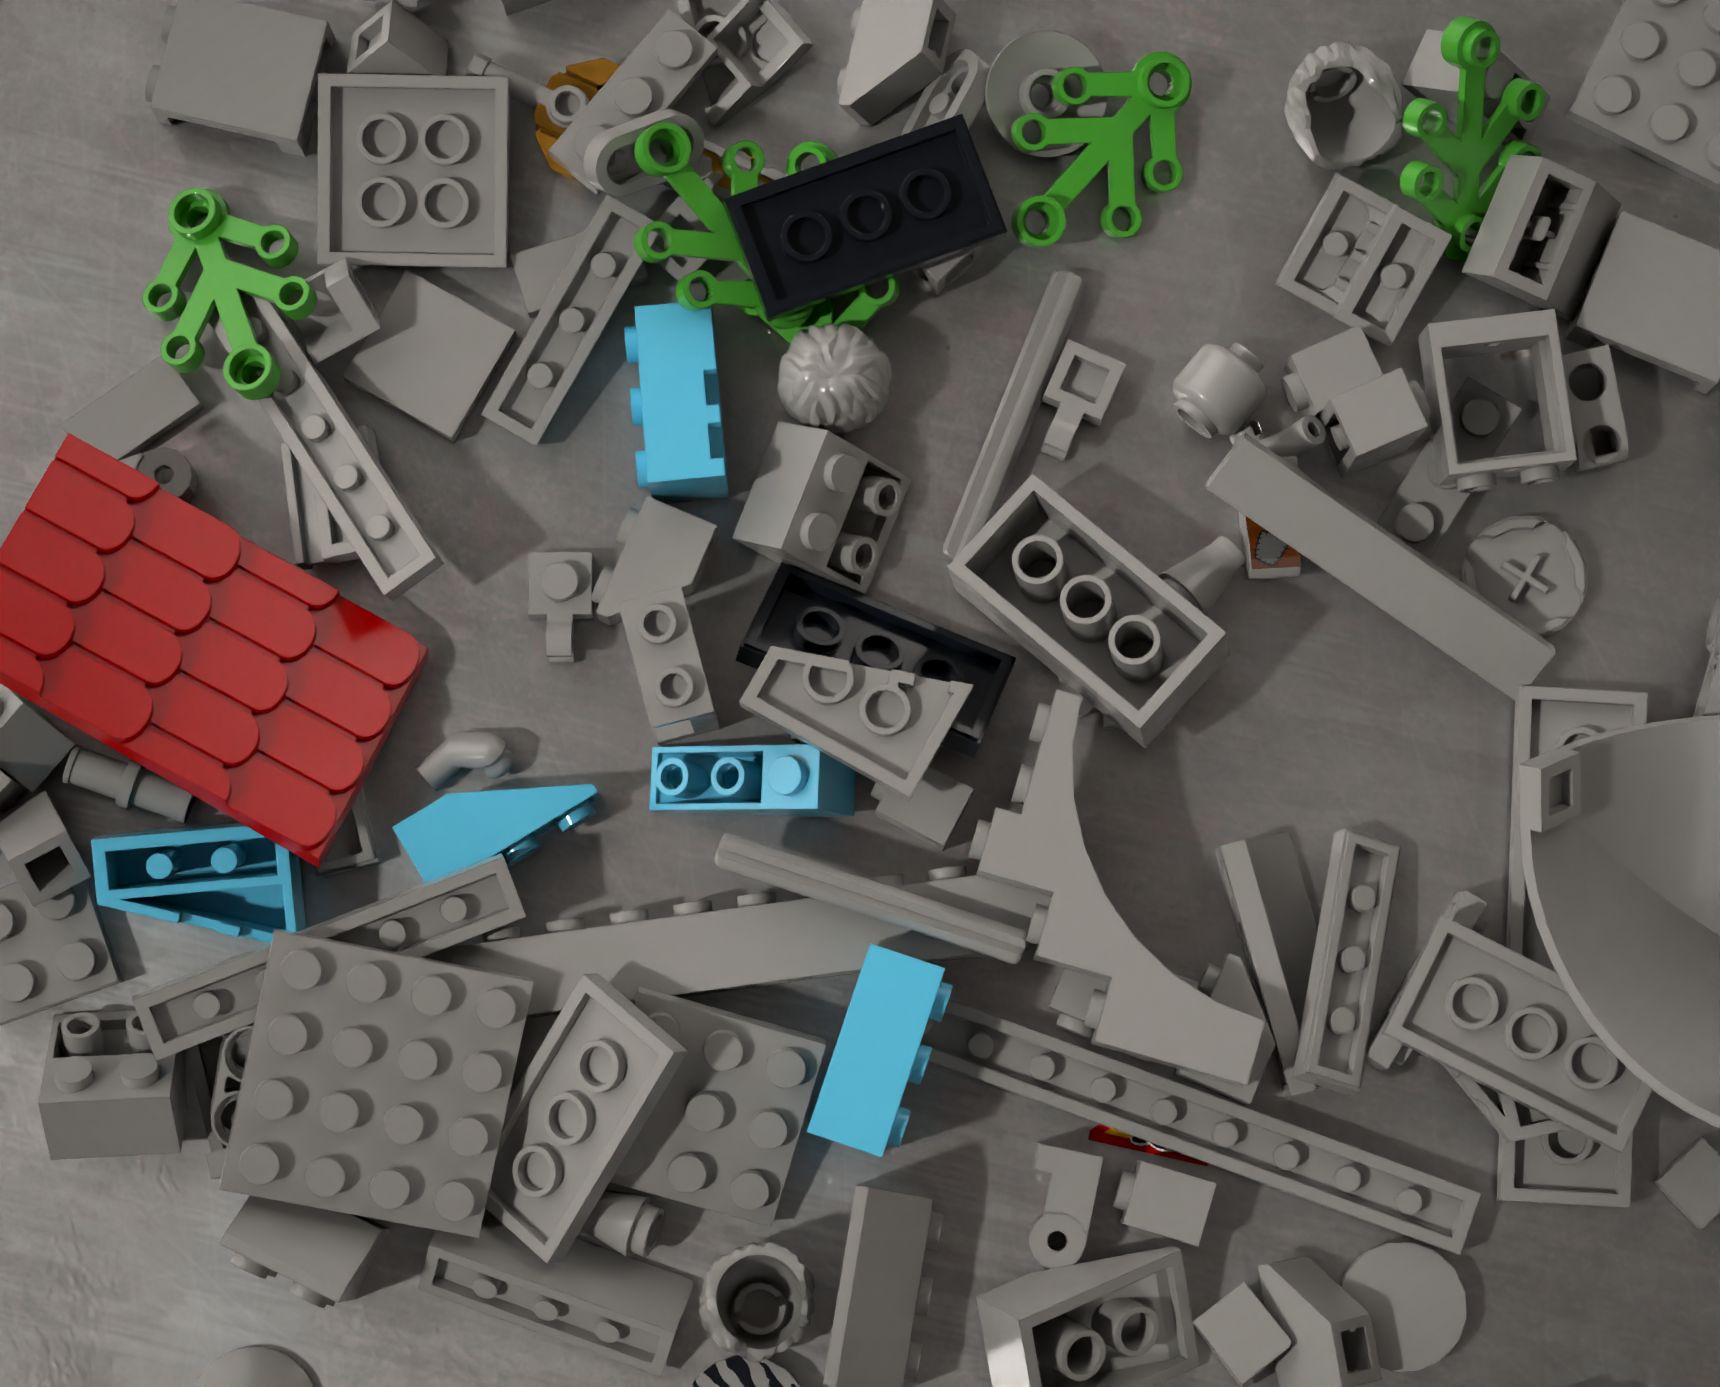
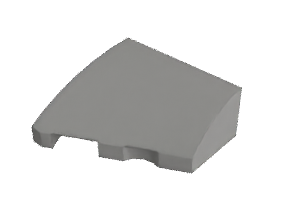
(754, 46)

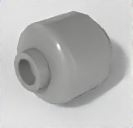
(1219, 389)

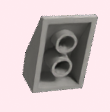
(1092, 1324)

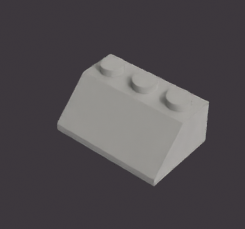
(882, 1289)

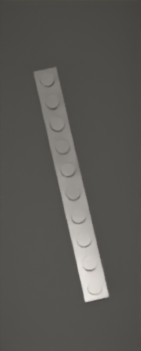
(1202, 1126)

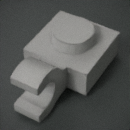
(1080, 390)
(560, 592)

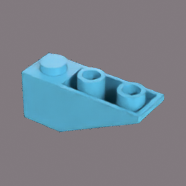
(751, 781)
(485, 823)

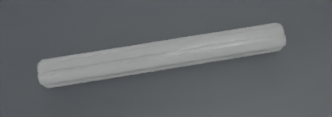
(1017, 409)
(871, 898)

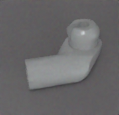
(1292, 441)
(466, 750)

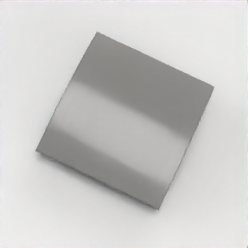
(1363, 259)

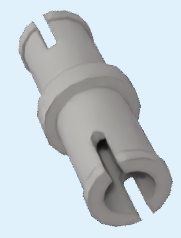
(127, 784)

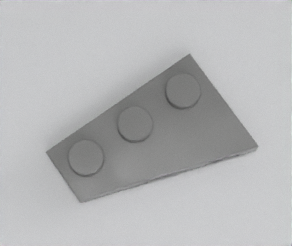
(857, 714)

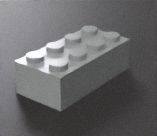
(1089, 610)

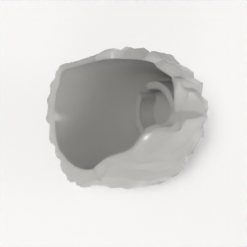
(1344, 106)
(834, 378)
(757, 1300)

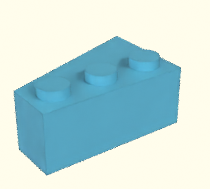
(677, 403)
(202, 877)
(879, 1051)

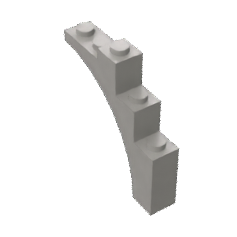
(1043, 851)

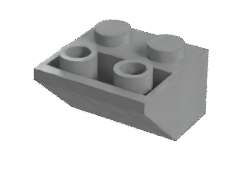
(1542, 234)
(822, 506)
(108, 1091)
(314, 1247)

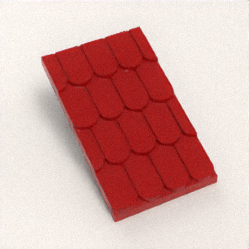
(197, 650)

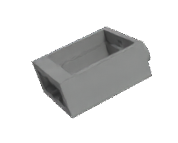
(1493, 335)

